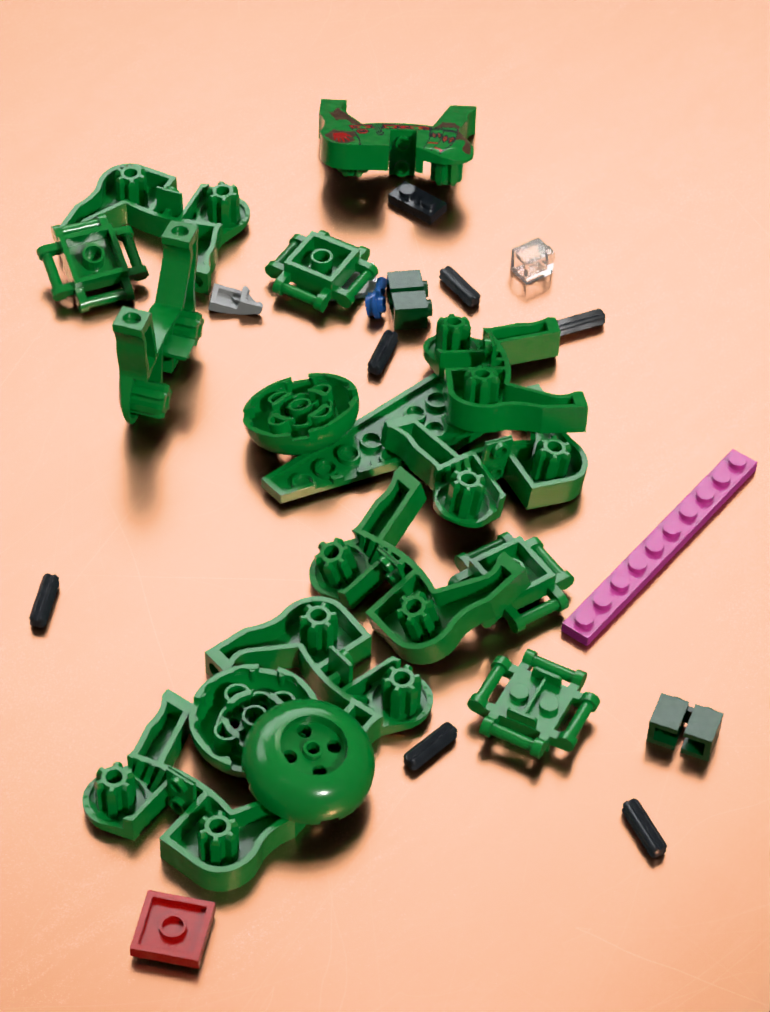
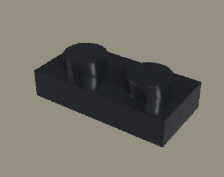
(417, 202)

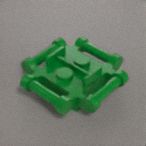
(92, 261)
(320, 269)
(542, 570)
(534, 704)

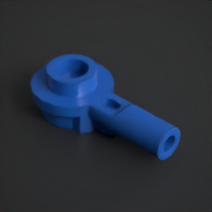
(375, 301)

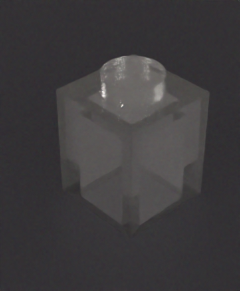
(532, 260)

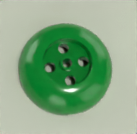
(302, 413)
(241, 697)
(294, 788)

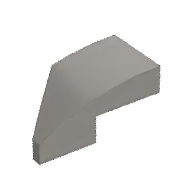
(233, 301)

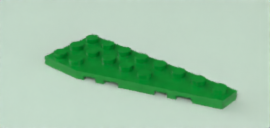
(360, 451)

